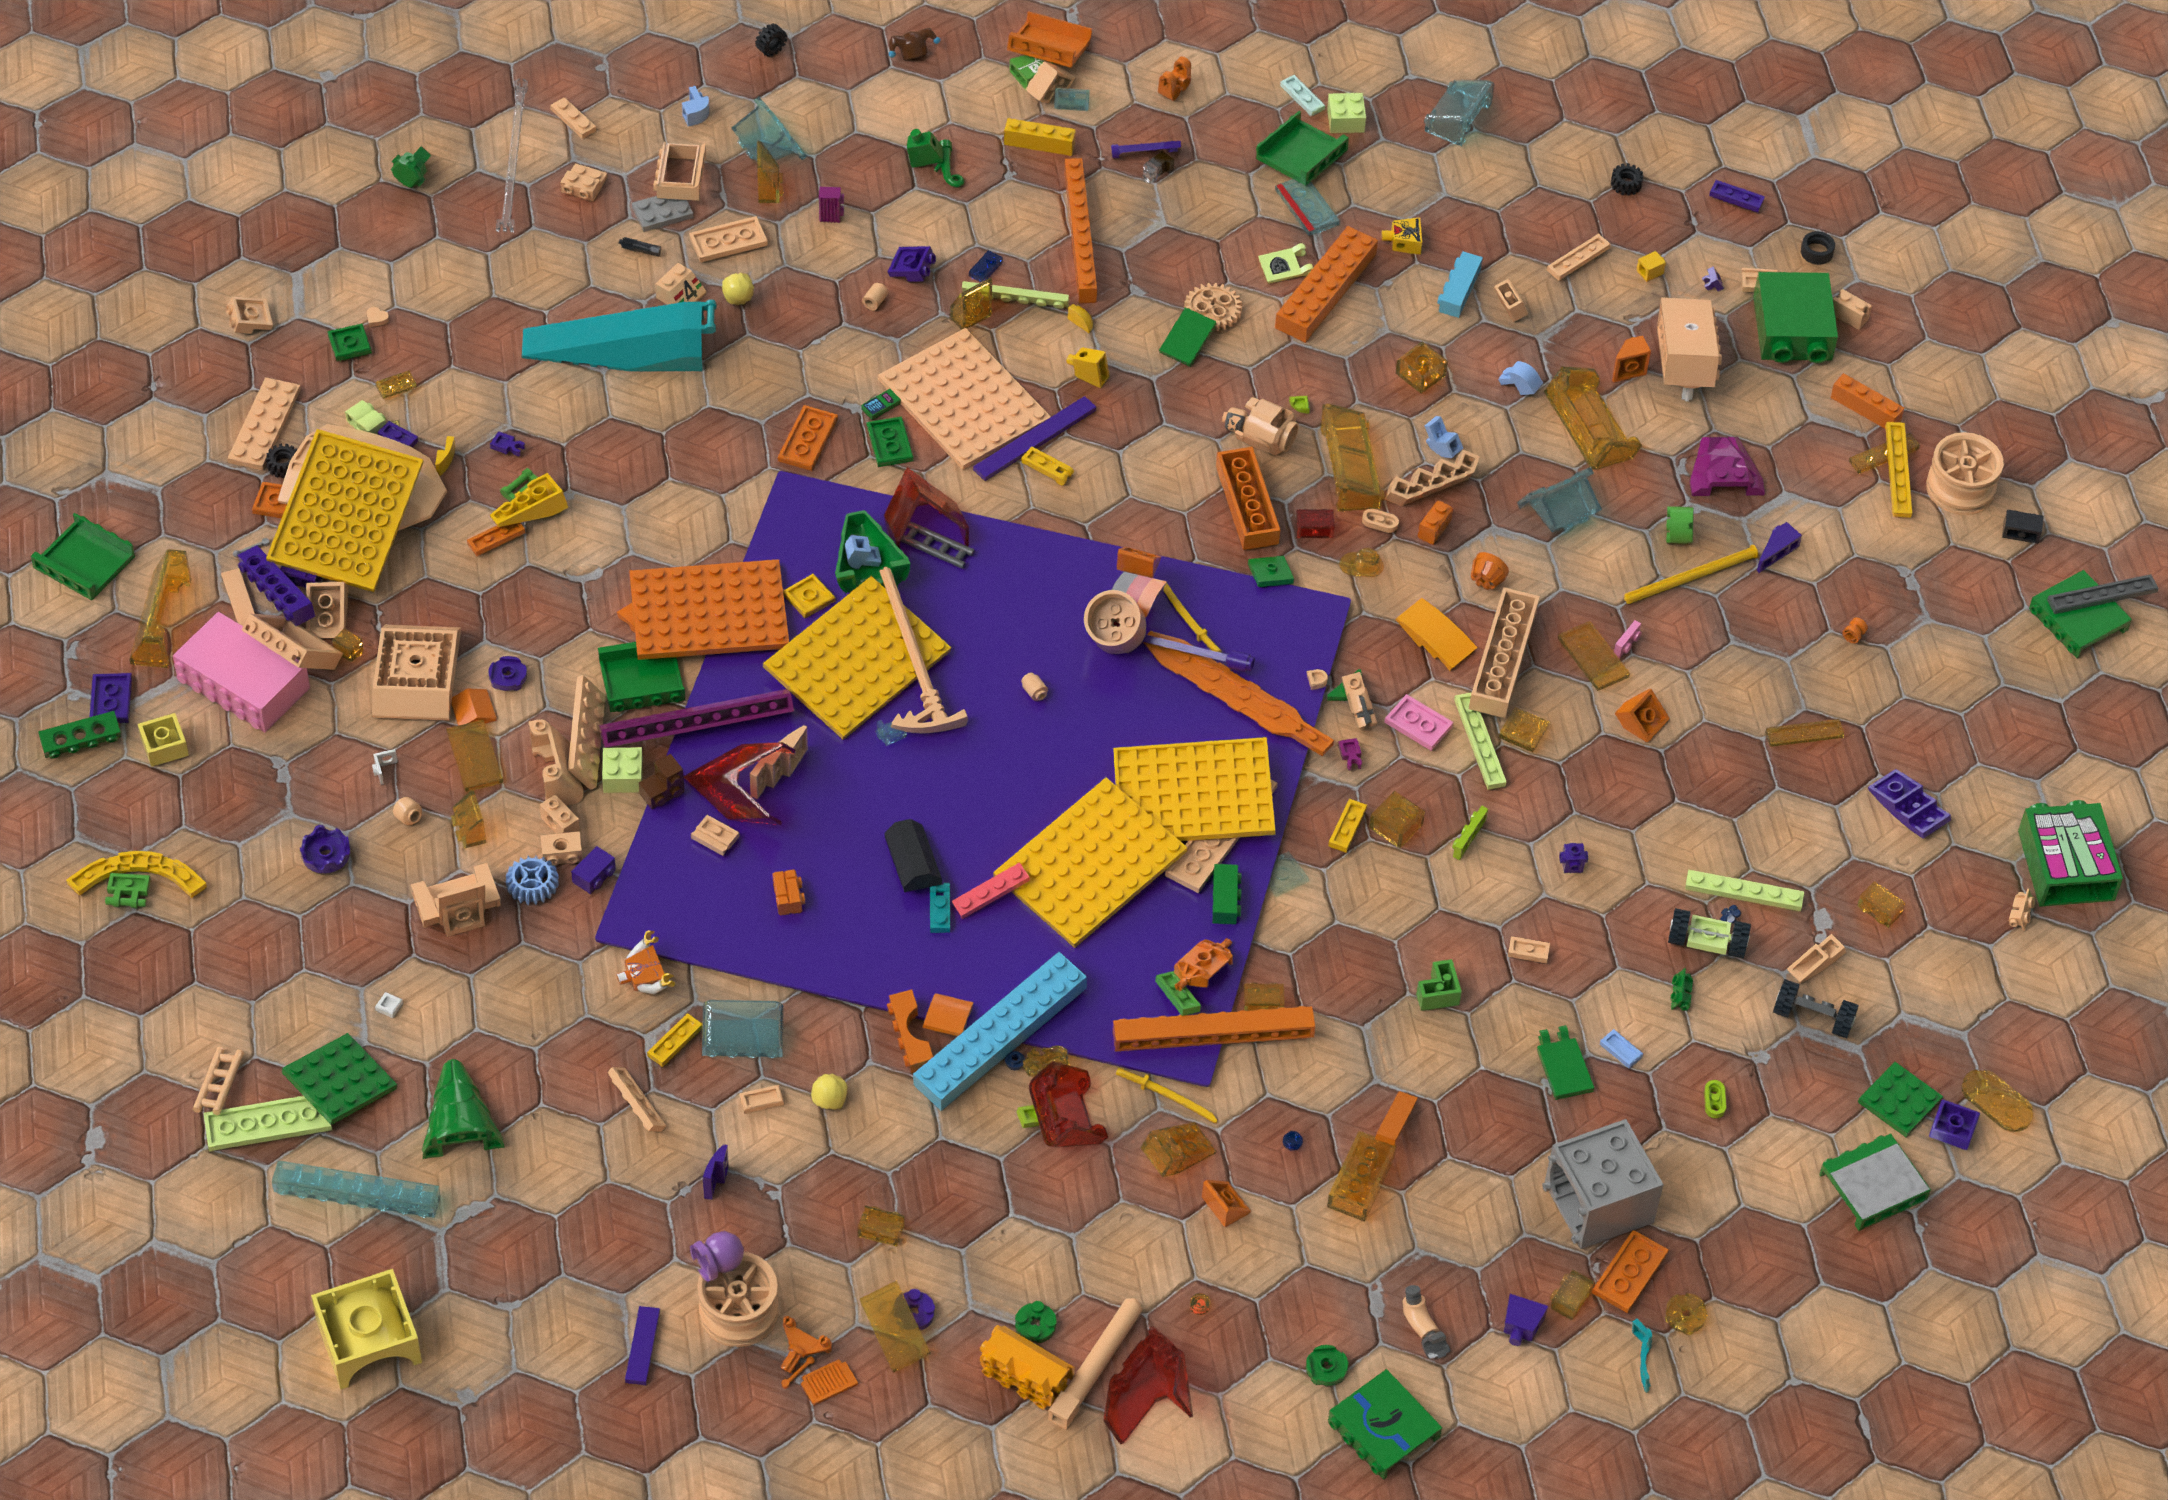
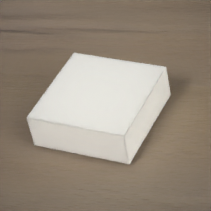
(389, 1005)

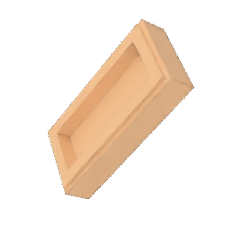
(761, 1099)

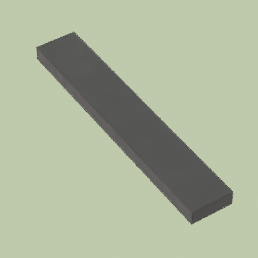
(2102, 594)

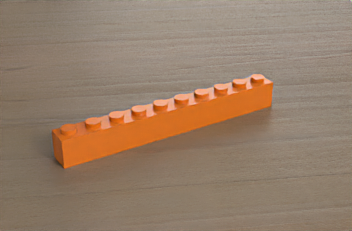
(1080, 230)
(1213, 1028)

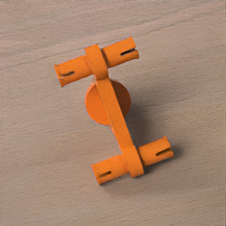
(801, 1344)

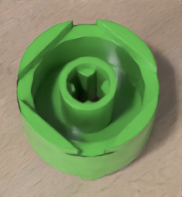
(1680, 525)

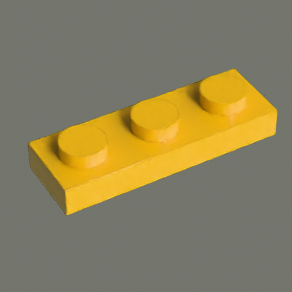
(1347, 825)
(674, 1040)

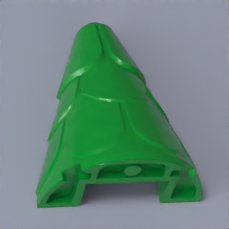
(862, 524)
(458, 1113)

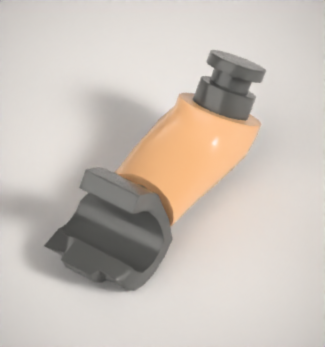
(1417, 1315)

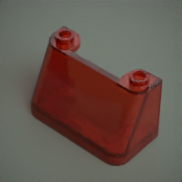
(1061, 1108)

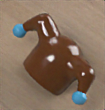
(912, 43)

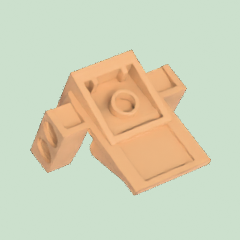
(458, 902)

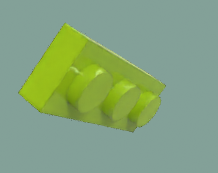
(1469, 832)

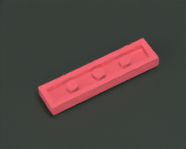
(990, 890)

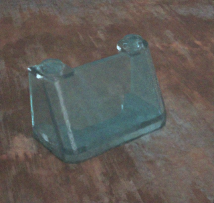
(1458, 109)

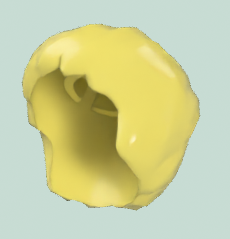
(737, 288)
(829, 1091)

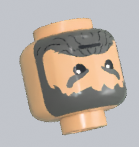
(1235, 419)

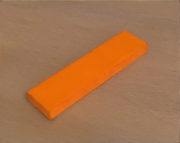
(1396, 1118)

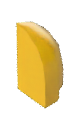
(1080, 317)

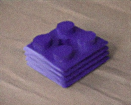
(1950, 1114)

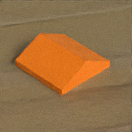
(473, 706)

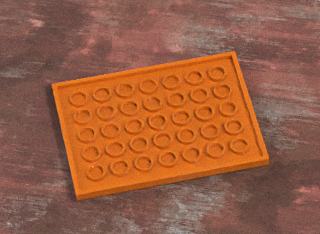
(708, 609)

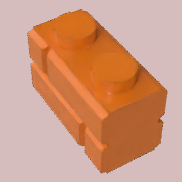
(1435, 522)
(787, 892)

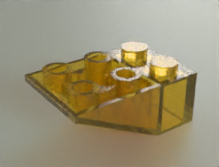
(1177, 1148)

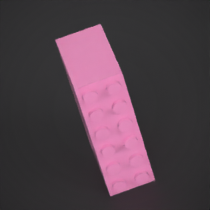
(240, 673)

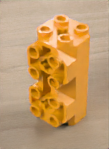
(1025, 1365)

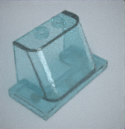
(764, 126)
(1564, 502)

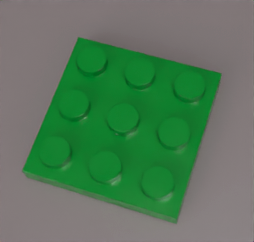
(1900, 1099)

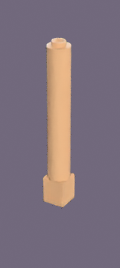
(1069, 1401)

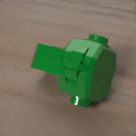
(410, 167)

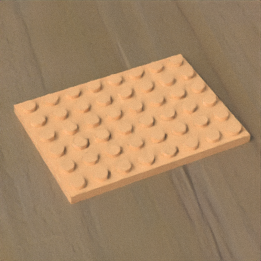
(964, 398)

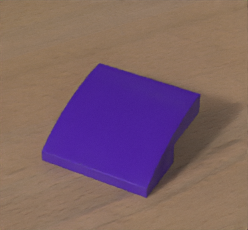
(715, 1171)

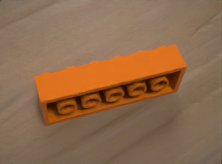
(1247, 498)

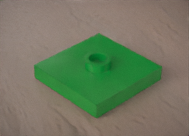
(349, 342)
(1270, 571)

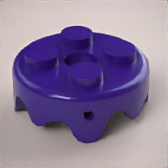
(321, 840)

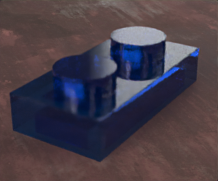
(985, 266)

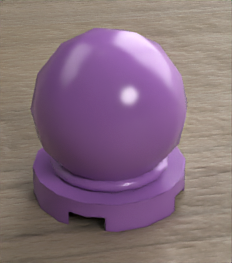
(719, 1254)

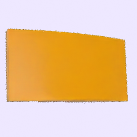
(1436, 633)

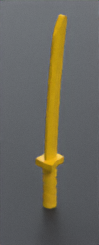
(1201, 634)
(1145, 1082)

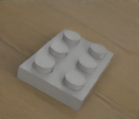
(661, 212)

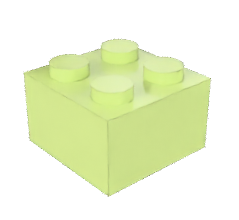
(1346, 113)
(622, 769)

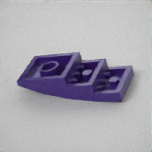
(1909, 803)

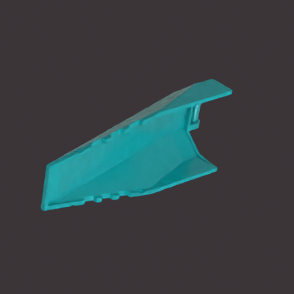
(627, 341)

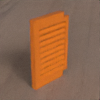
(828, 1381)

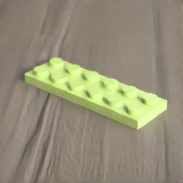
(263, 1123)

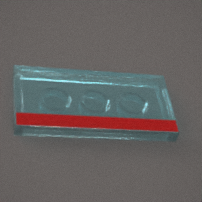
(1307, 206)

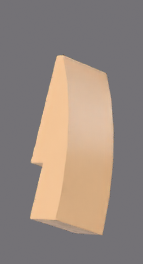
(1817, 959)

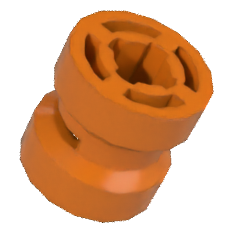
(1855, 629)

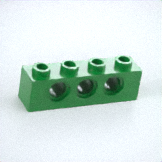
(87, 726)

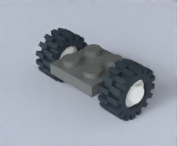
(1787, 998)

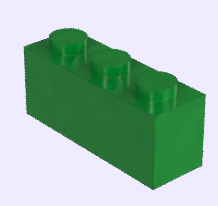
(1226, 894)

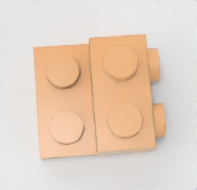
(583, 182)
(248, 314)

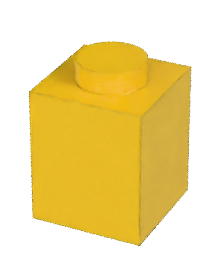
(1651, 266)

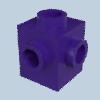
(1573, 858)

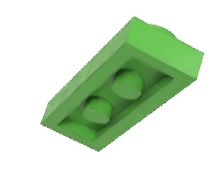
(1183, 999)

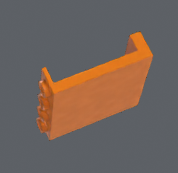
(1050, 39)

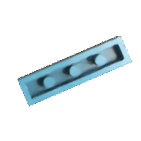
(1460, 284)

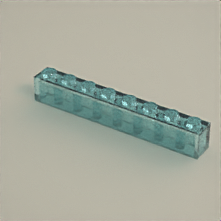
(356, 1189)

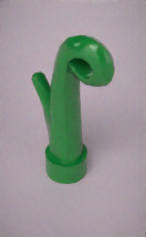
(946, 166)

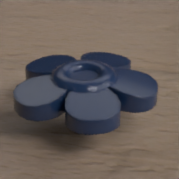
(1730, 914)

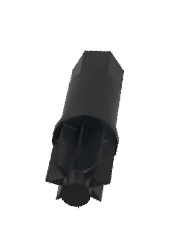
(635, 245)

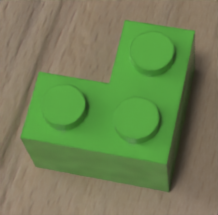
(1442, 989)

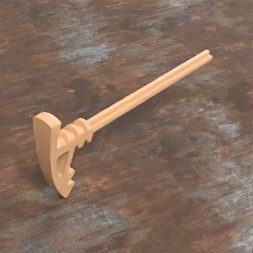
(930, 696)

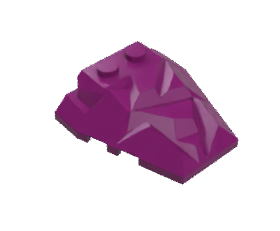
(1724, 463)

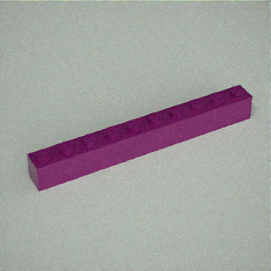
(696, 718)

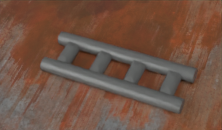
(941, 553)

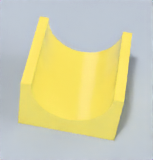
(365, 1324)

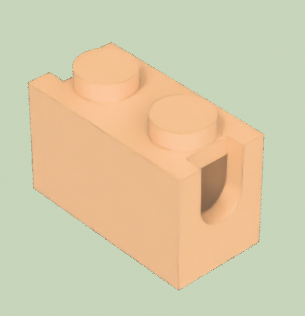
(1851, 309)

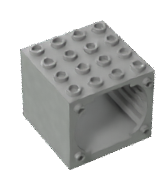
(1603, 1184)

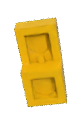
(445, 456)

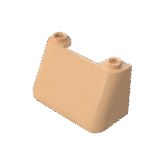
(554, 746)

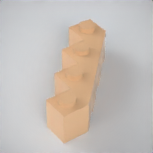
(1426, 483)

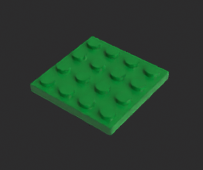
(339, 1078)

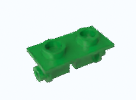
(1681, 984)

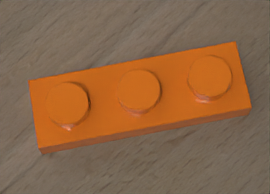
(494, 537)

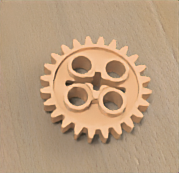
(1215, 304)

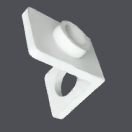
(379, 762)

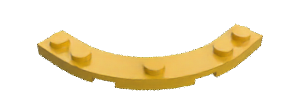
(137, 862)

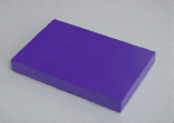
(110, 694)

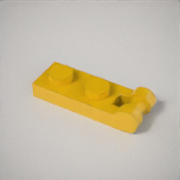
(1047, 465)

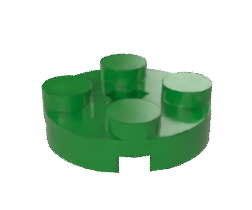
(1035, 1311)
(1325, 1376)

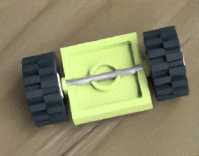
(1709, 934)

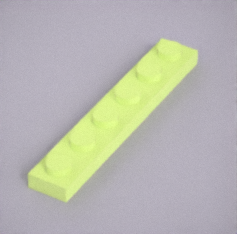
(1025, 296)
(1480, 743)
(1744, 890)

